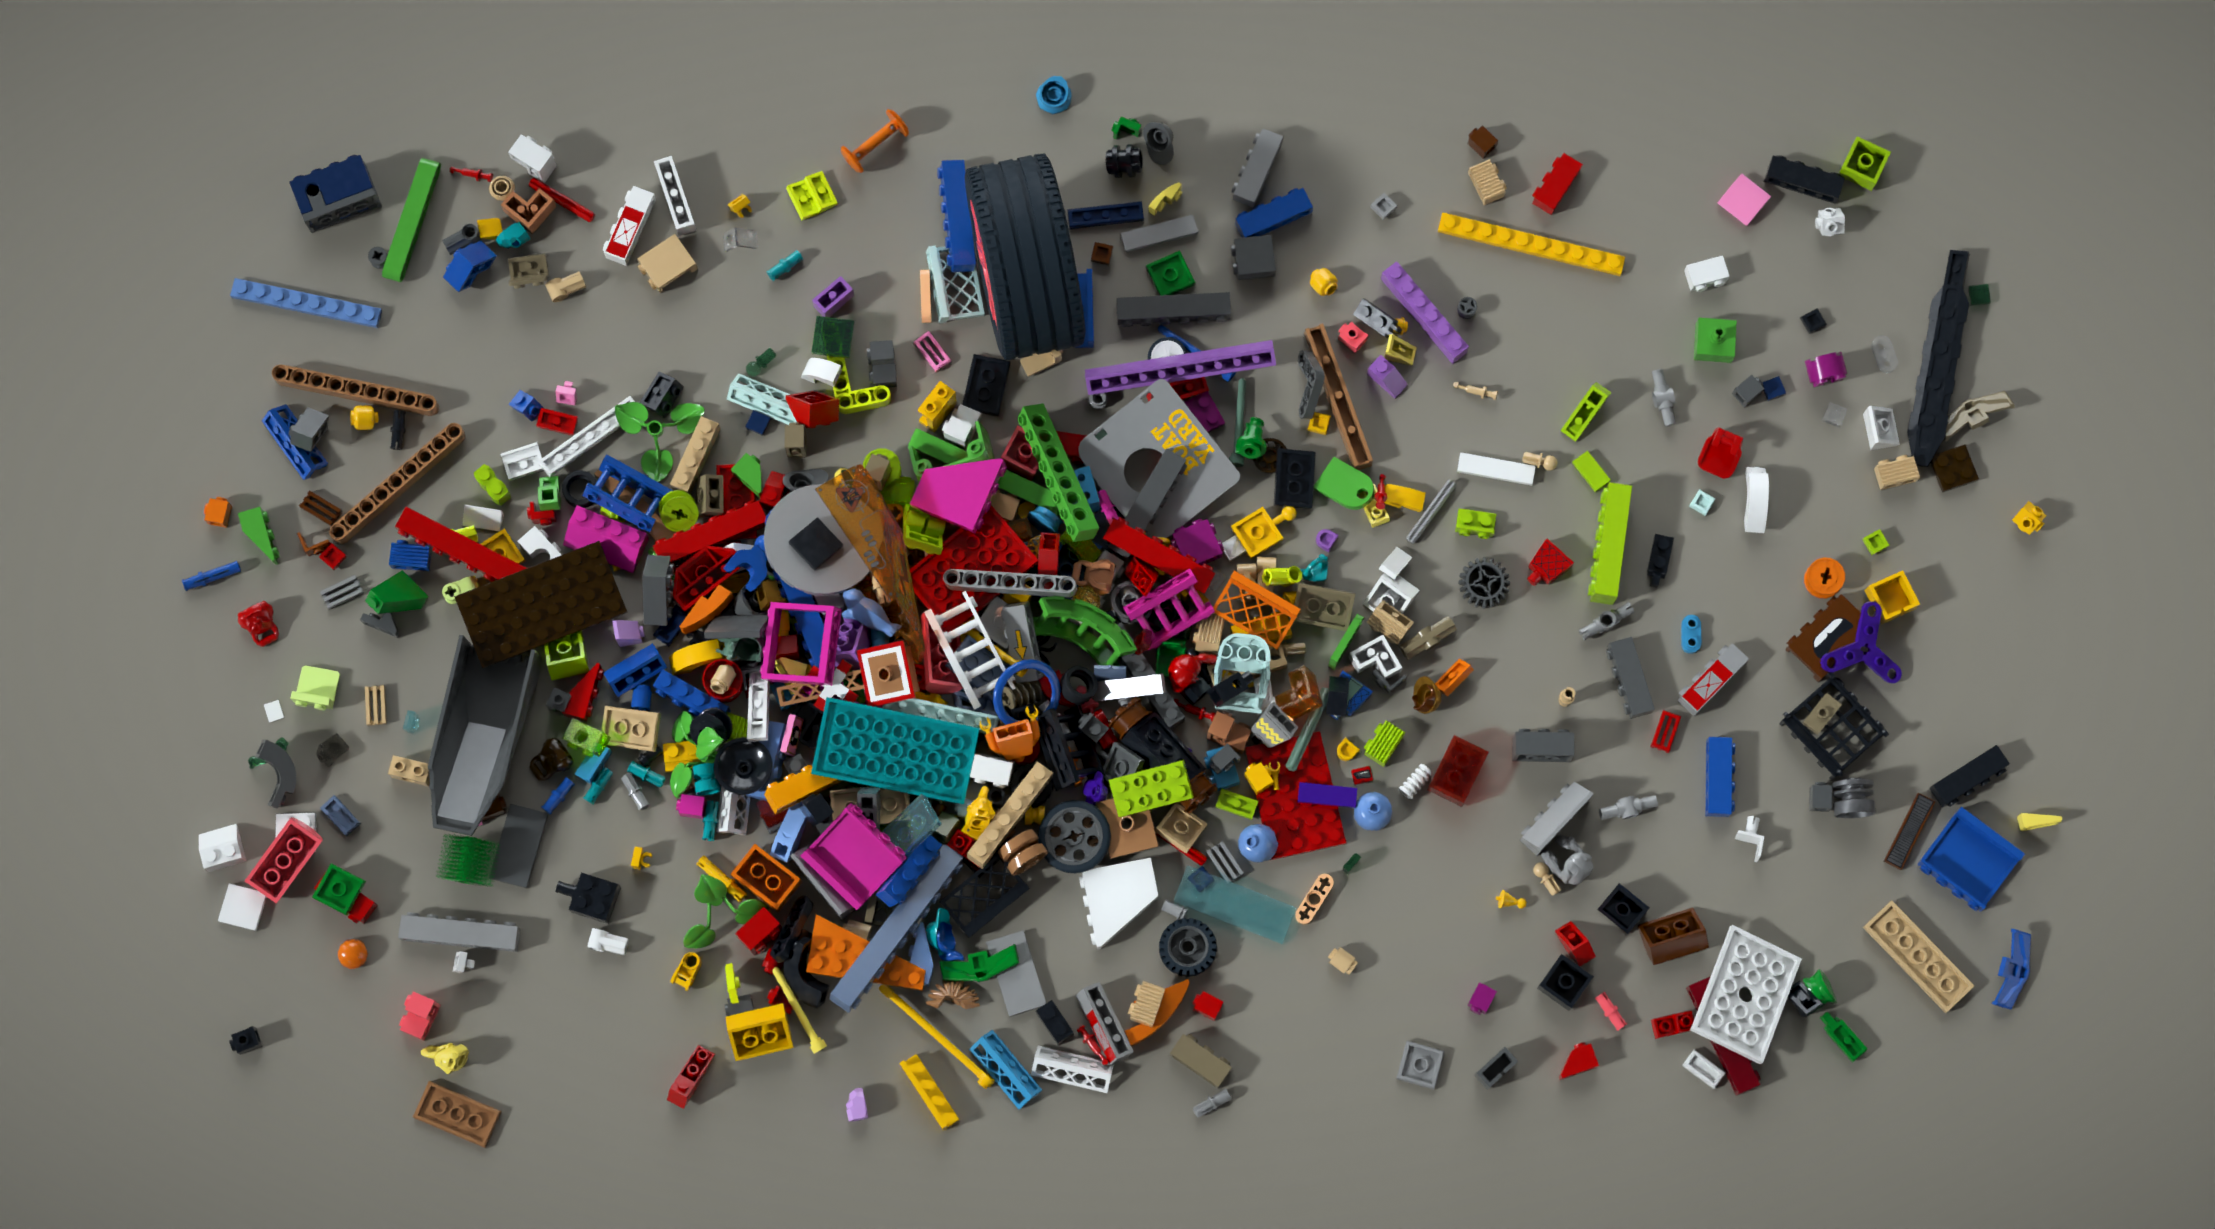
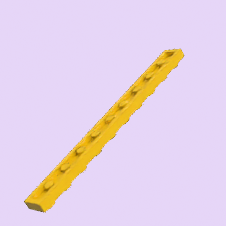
(1531, 244)

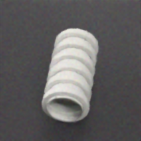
(1416, 781)

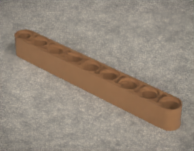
(348, 384)
(394, 492)

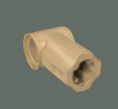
(561, 288)
(1264, 563)
(1248, 571)

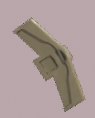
(1975, 412)

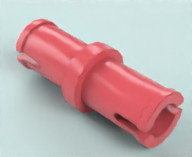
(1610, 1011)

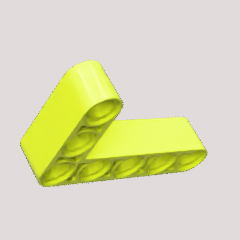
(854, 396)

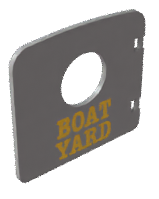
(1157, 426)

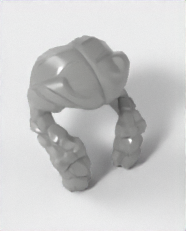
(1576, 866)

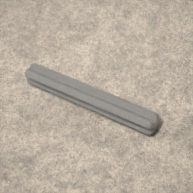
(1431, 511)

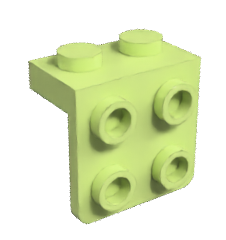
(316, 688)

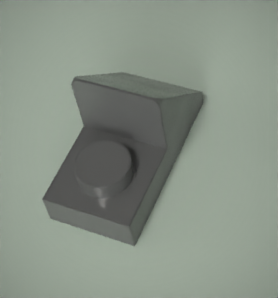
(386, 624)

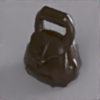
(553, 758)

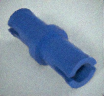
(558, 795)

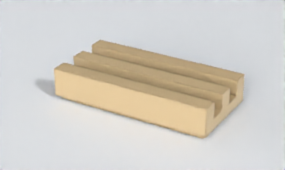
(374, 689)

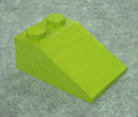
(567, 656)

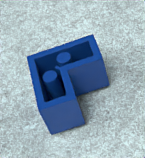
(467, 264)

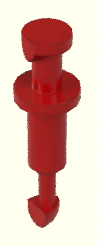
(473, 173)
(1381, 496)
(1197, 711)
(1092, 1044)

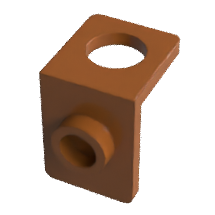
(315, 549)

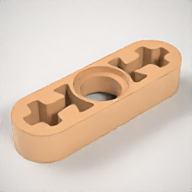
(925, 296)
(1326, 890)

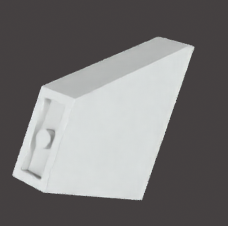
(1117, 896)

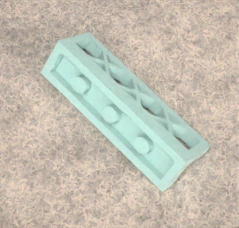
(760, 401)

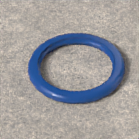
(1010, 671)

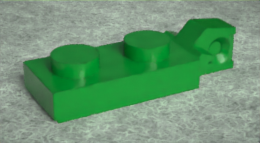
(1843, 1037)

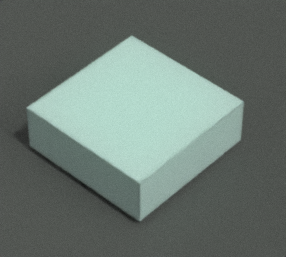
(1702, 502)

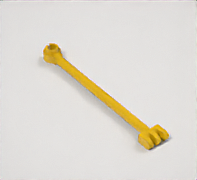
(984, 1079)

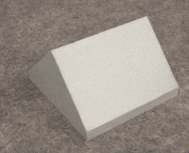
(1880, 427)

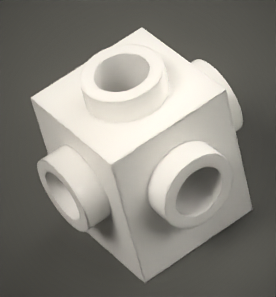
(1830, 221)

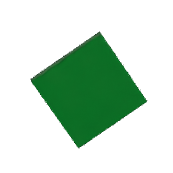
(1170, 274)
(339, 889)

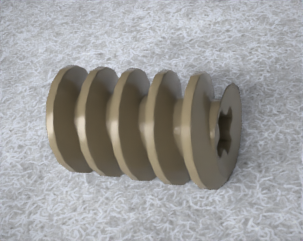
(1023, 694)

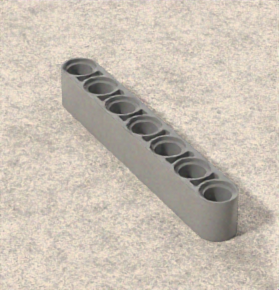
(1001, 579)

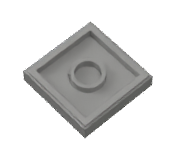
(1420, 1065)

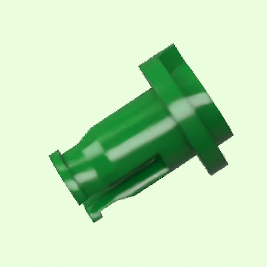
(1252, 444)

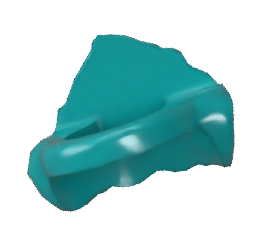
(1317, 569)

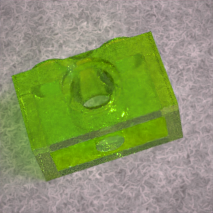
(576, 734)

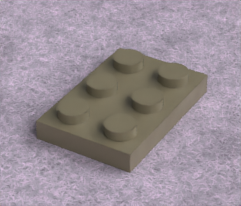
(1324, 606)

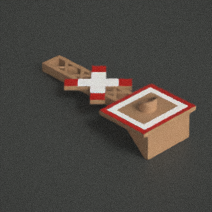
(899, 685)

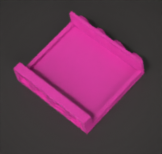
(854, 856)

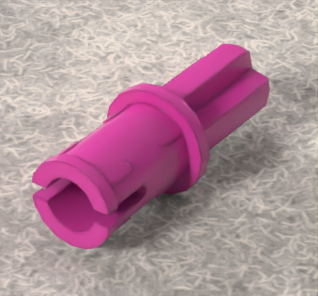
(1107, 506)

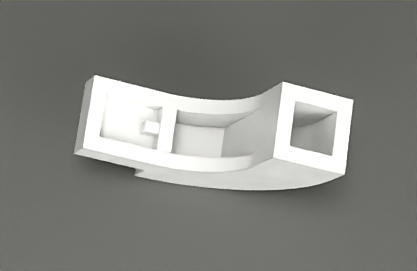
(1757, 499)

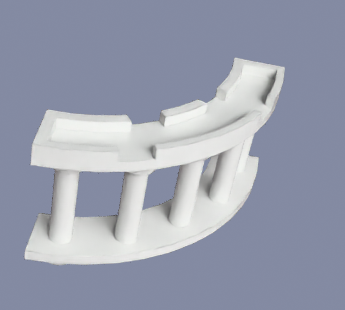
(955, 657)

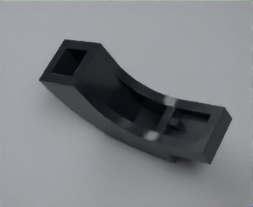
(802, 983)

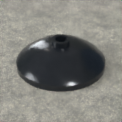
(740, 754)

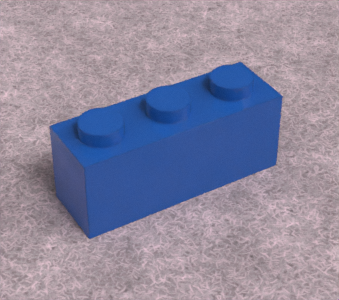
(635, 670)

